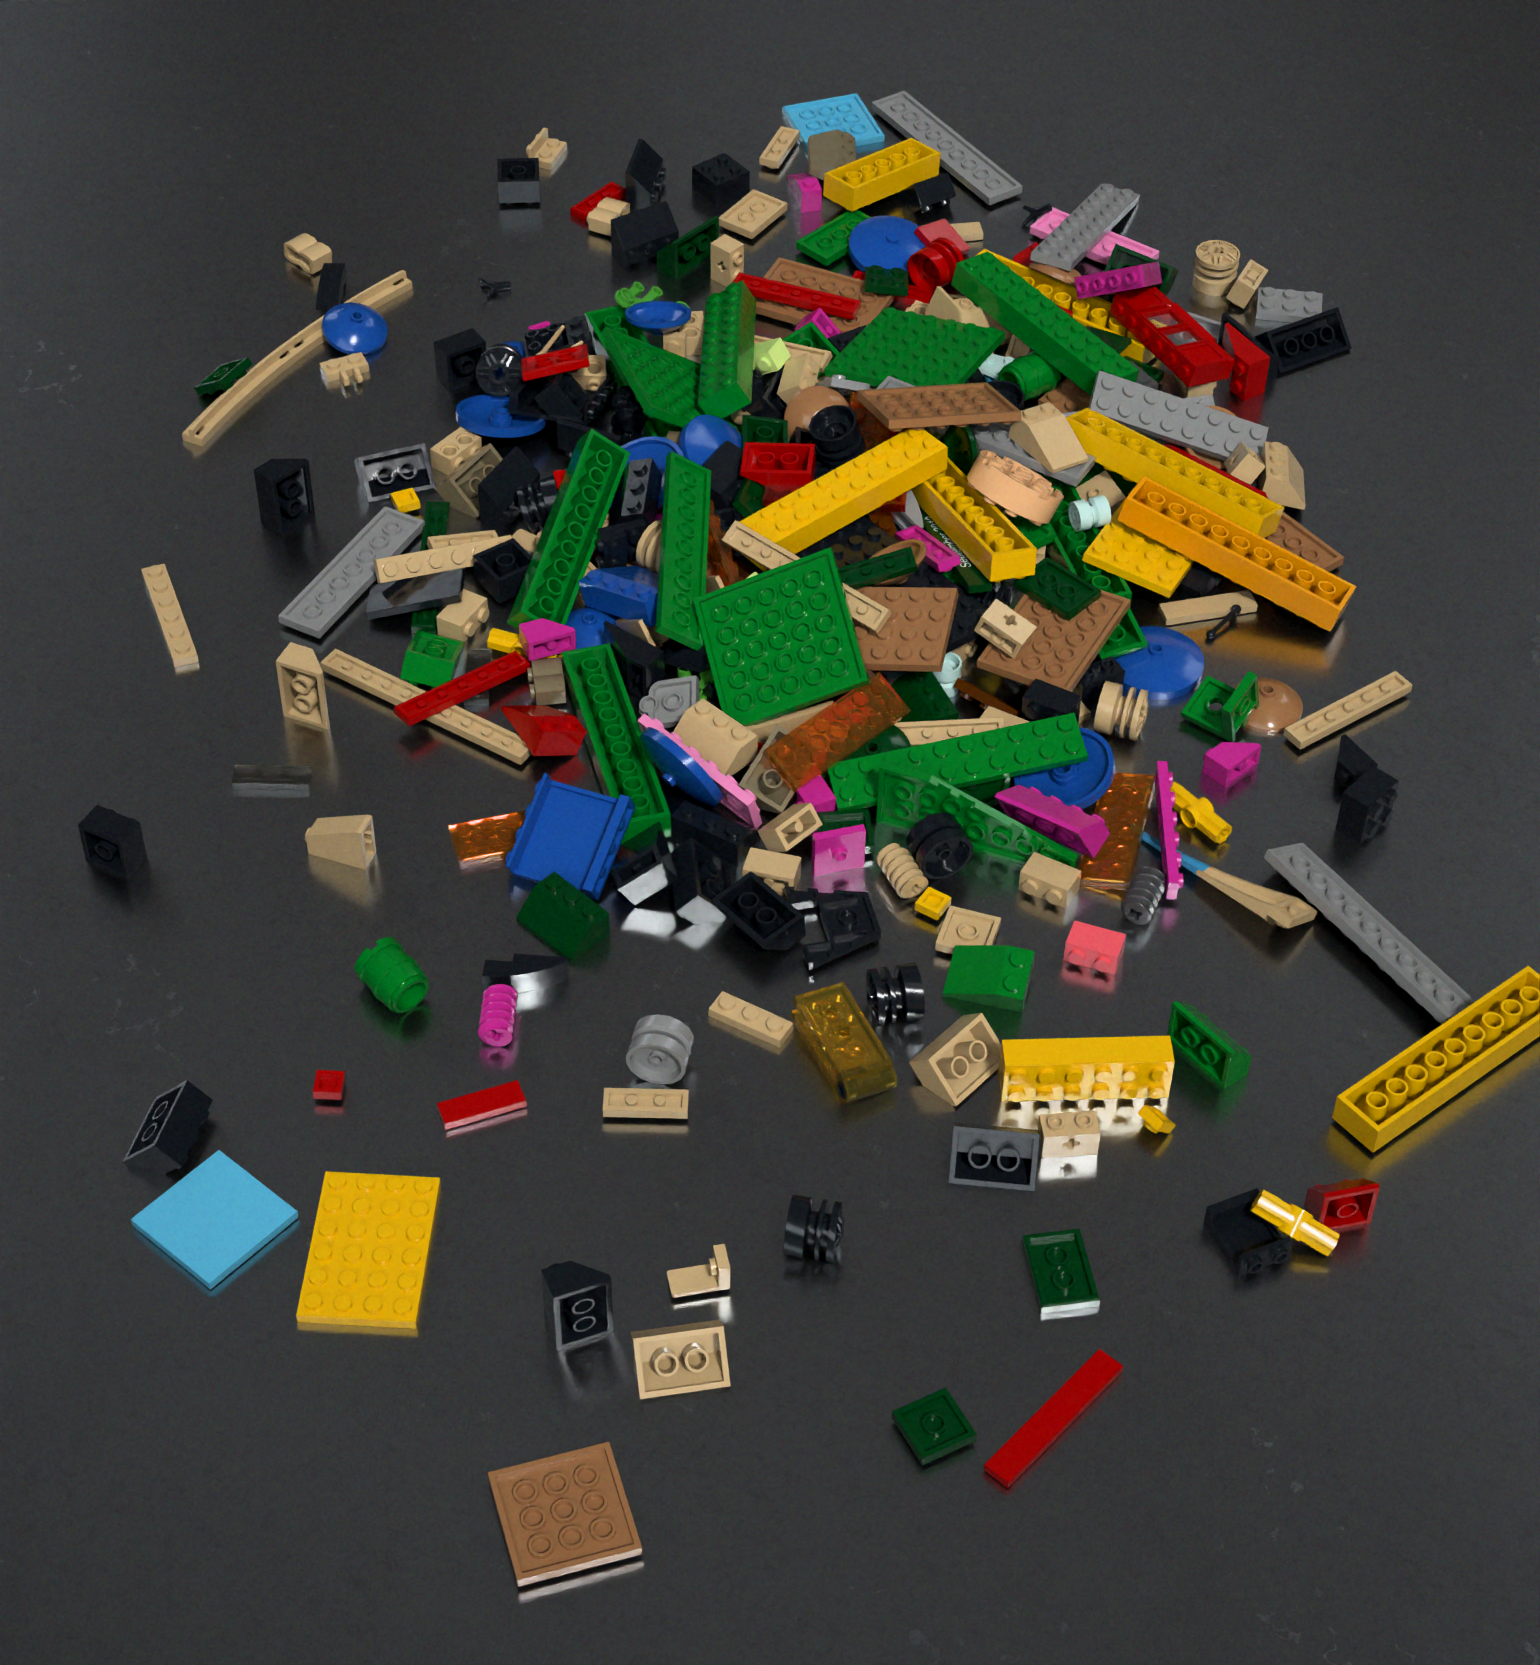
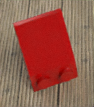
(1250, 365)
(779, 463)
(546, 729)

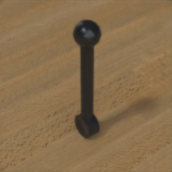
(1235, 610)

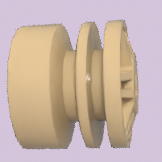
(1215, 267)
(649, 547)
(1121, 710)

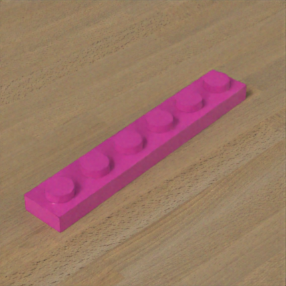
(1168, 838)

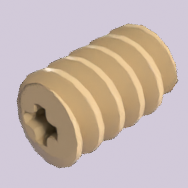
(901, 871)

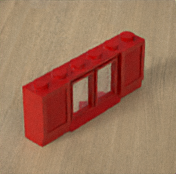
(1172, 335)

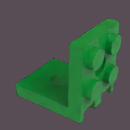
(1236, 705)

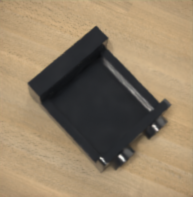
(1243, 1236)

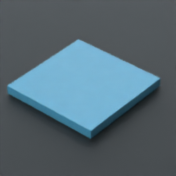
(841, 113)
(214, 1219)

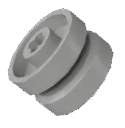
(660, 1049)

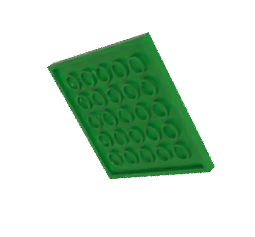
(915, 350)
(660, 379)
(781, 640)

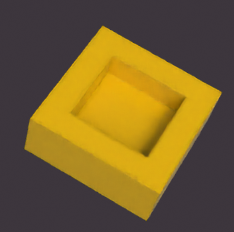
(405, 500)
(933, 903)
(1156, 1120)

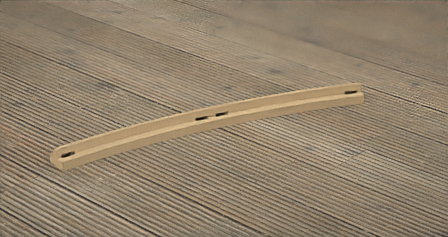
(272, 365)

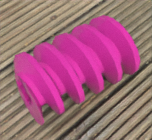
(497, 1015)

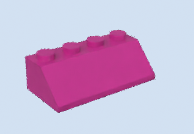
(1054, 819)

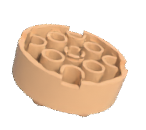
(1014, 487)

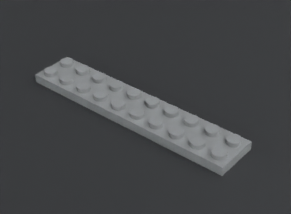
(957, 154)
(1085, 227)
(996, 439)
(1370, 931)

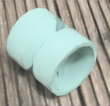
(1094, 513)
(950, 673)

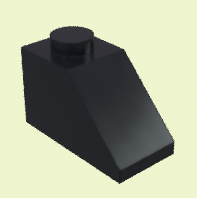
(1351, 762)

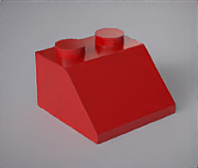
(1343, 1203)

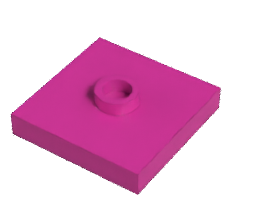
(838, 850)

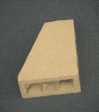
(343, 839)

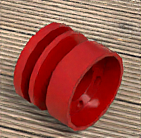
(934, 264)

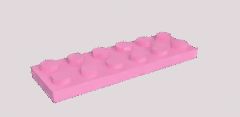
(1103, 250)
(737, 800)

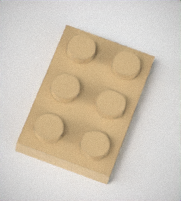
(752, 214)

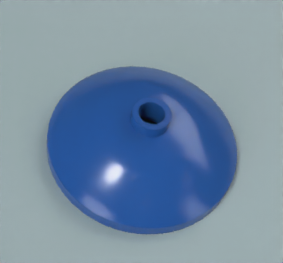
(658, 316)
(354, 328)
(589, 626)

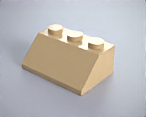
(1282, 476)
(302, 686)
(717, 737)
(959, 1059)
(680, 1359)

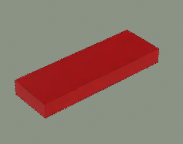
(583, 208)
(481, 1104)

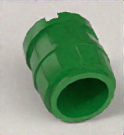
(1031, 374)
(392, 975)

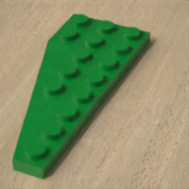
(912, 795)

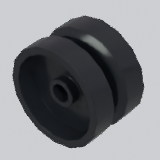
(939, 845)

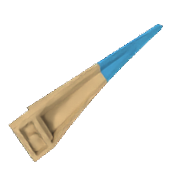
(1264, 902)

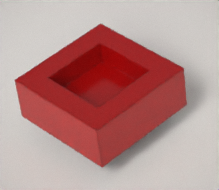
(329, 1084)

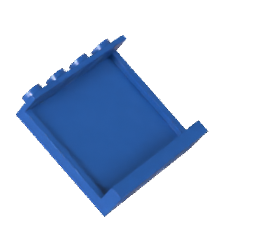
(570, 834)

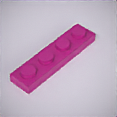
(937, 554)

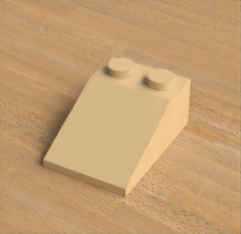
(1048, 438)

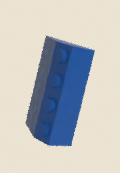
(623, 592)

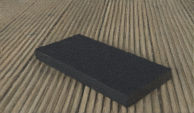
(415, 593)

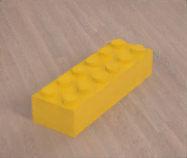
(881, 174)
(1085, 1068)

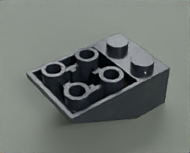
(574, 331)
(637, 660)
(644, 865)

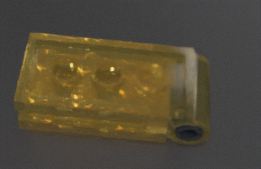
(843, 1043)

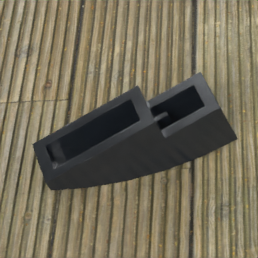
(331, 285)
(1199, 581)
(526, 972)

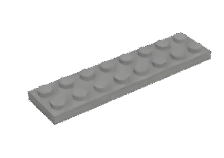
(1173, 417)
(350, 572)

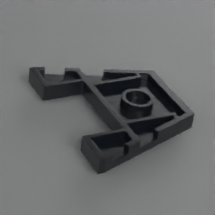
(845, 918)

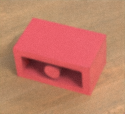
(1094, 947)

